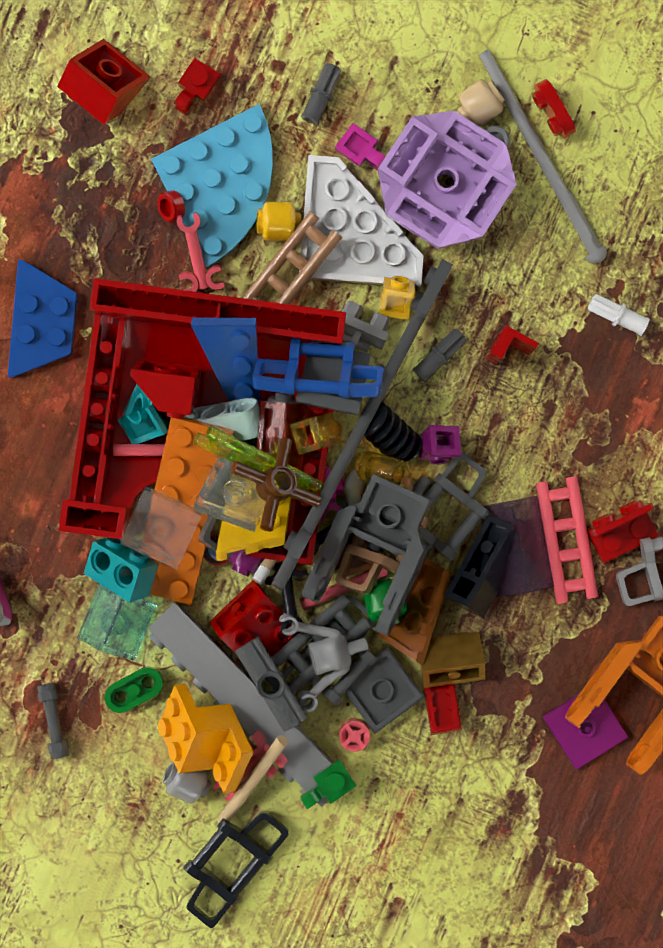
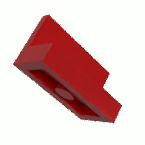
(510, 337)

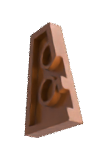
(423, 606)

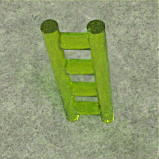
(234, 450)

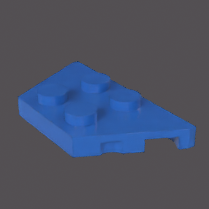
(41, 321)

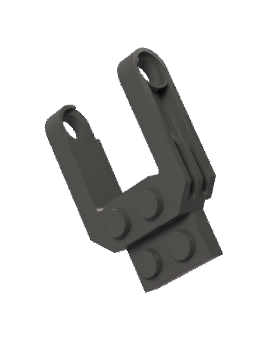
(388, 519)

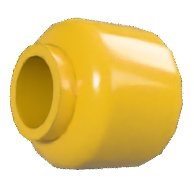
(277, 221)

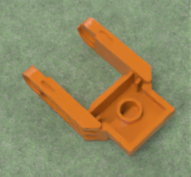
(644, 661)

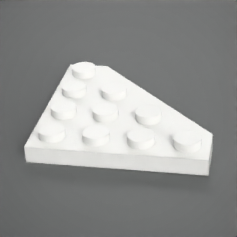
(370, 242)

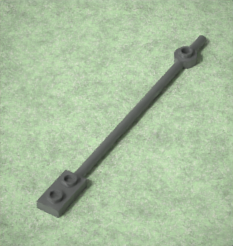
(422, 304)

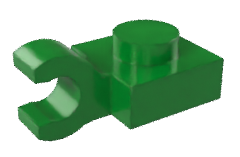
(331, 782)

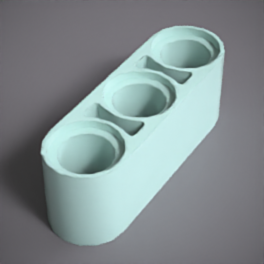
(237, 415)

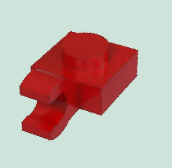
(197, 83)

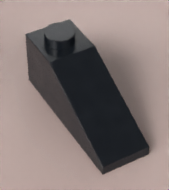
(482, 568)

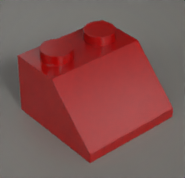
(102, 81)
(169, 385)

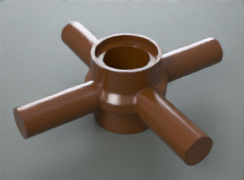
(267, 489)

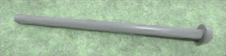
(596, 251)

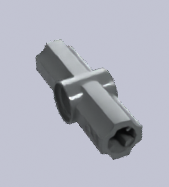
(281, 702)

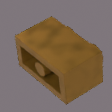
(453, 660)

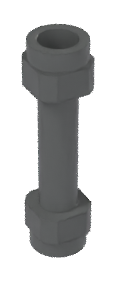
(58, 747)

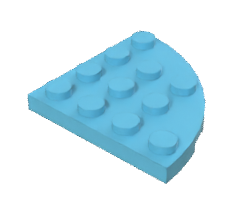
(223, 179)

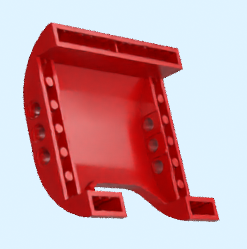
(156, 325)

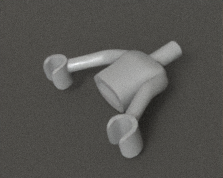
(326, 655)

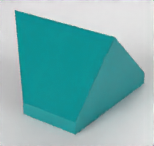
(142, 419)

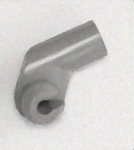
(353, 488)

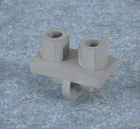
(361, 332)

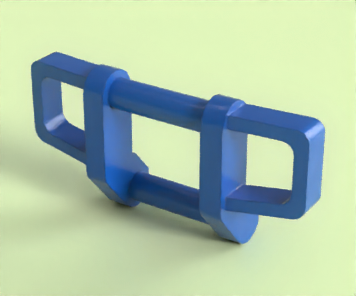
(291, 368)

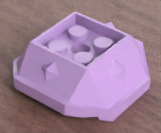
(452, 147)

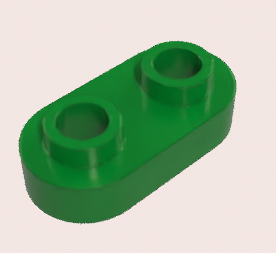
(134, 689)

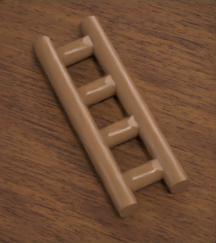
(288, 252)

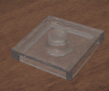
(230, 497)
(161, 527)

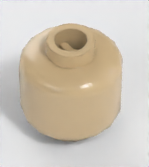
(481, 102)

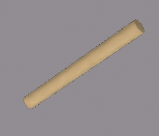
(254, 778)

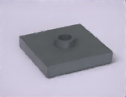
(383, 691)

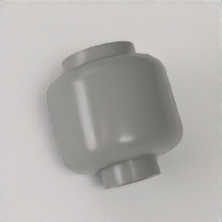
(186, 786)

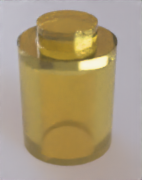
(380, 465)

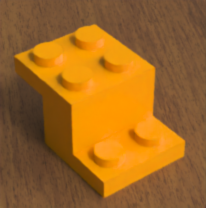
(205, 738)

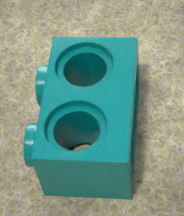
(121, 569)

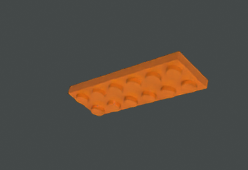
(181, 477)

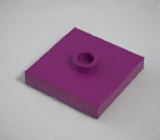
(597, 732)

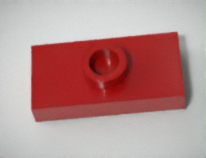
(442, 709)

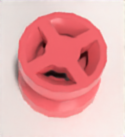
(354, 743)

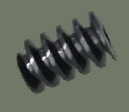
(393, 435)

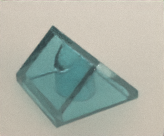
(116, 624)

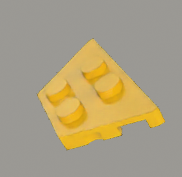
(236, 538)

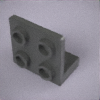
(330, 370)

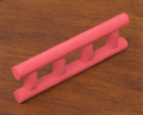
(558, 556)

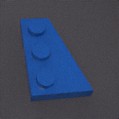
(232, 352)

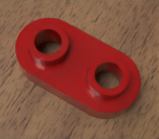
(559, 118)

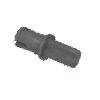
(321, 94)
(440, 355)

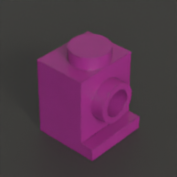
(440, 449)

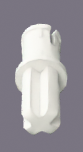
(618, 314)

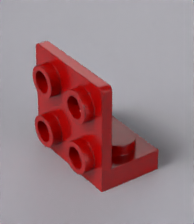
(622, 533)
(248, 617)

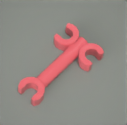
(200, 278)
(258, 752)

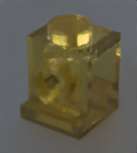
(324, 430)

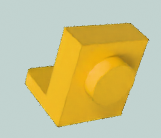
(396, 297)

